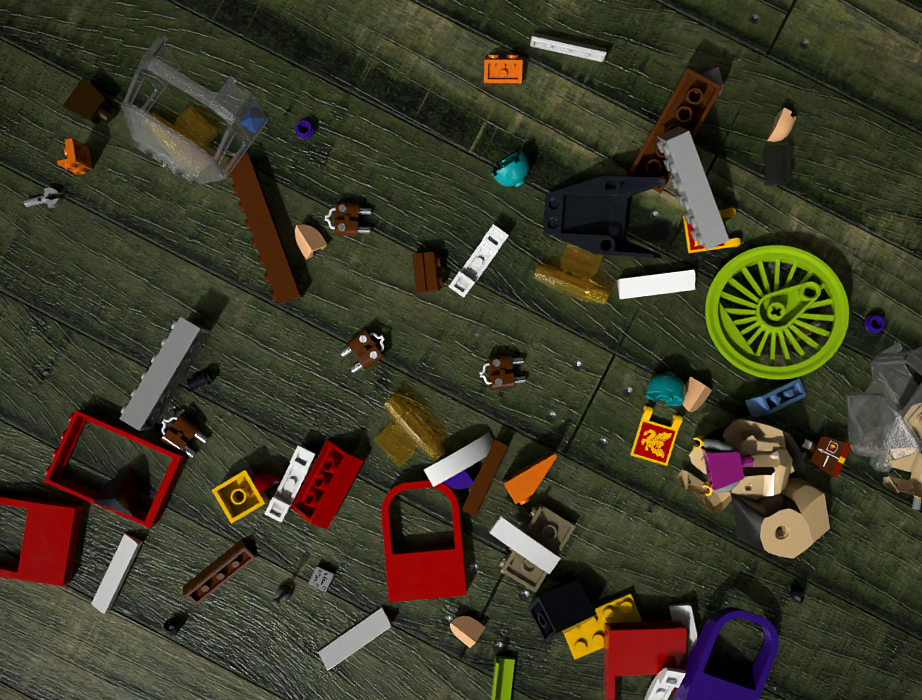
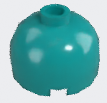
(512, 170)
(666, 388)

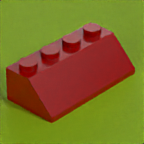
(326, 485)

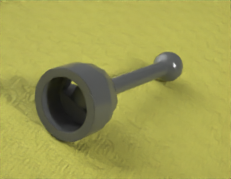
(281, 595)

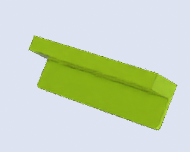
(502, 678)

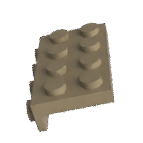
(547, 529)

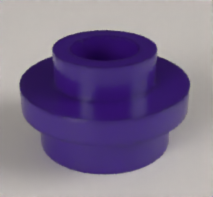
(300, 125)
(879, 323)

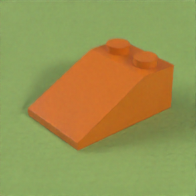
(526, 480)

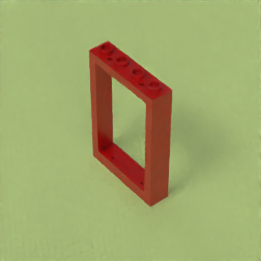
(68, 441)

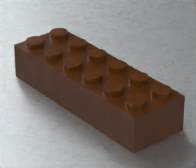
(684, 108)

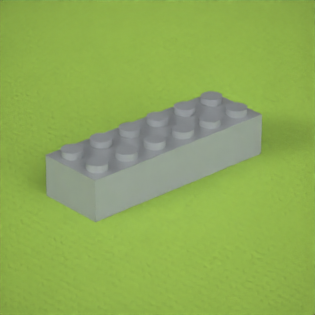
(692, 187)
(164, 374)

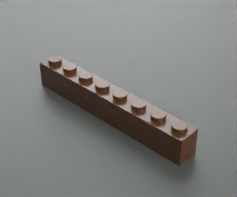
(265, 231)

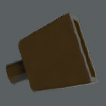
(88, 103)

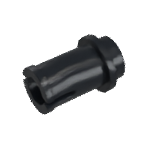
(200, 380)

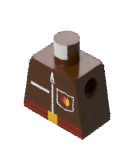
(825, 454)

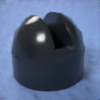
(797, 594)
(174, 624)

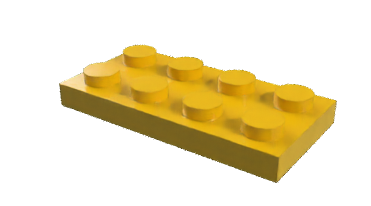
(590, 635)

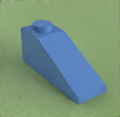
(775, 398)

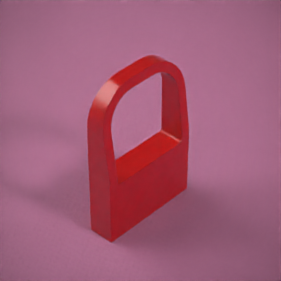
(47, 541)
(428, 571)
(641, 650)

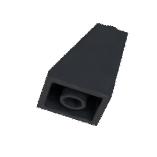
(561, 610)

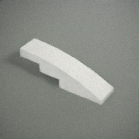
(524, 544)

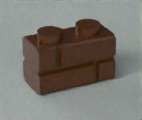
(425, 272)

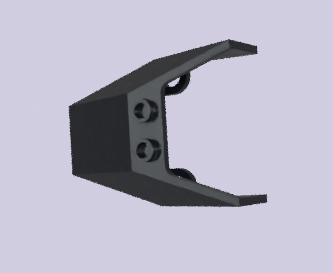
(596, 214)

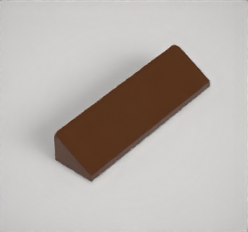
(485, 477)
(218, 572)

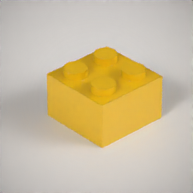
(239, 495)

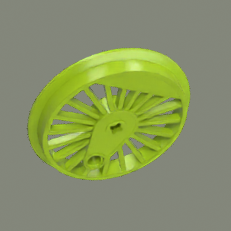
(790, 304)

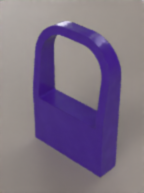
(707, 685)

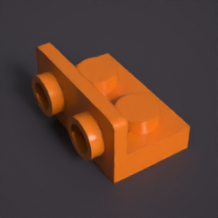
(503, 69)
(78, 157)

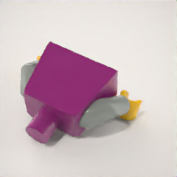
(722, 465)

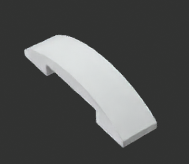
(479, 261)
(459, 460)
(290, 484)
(664, 683)

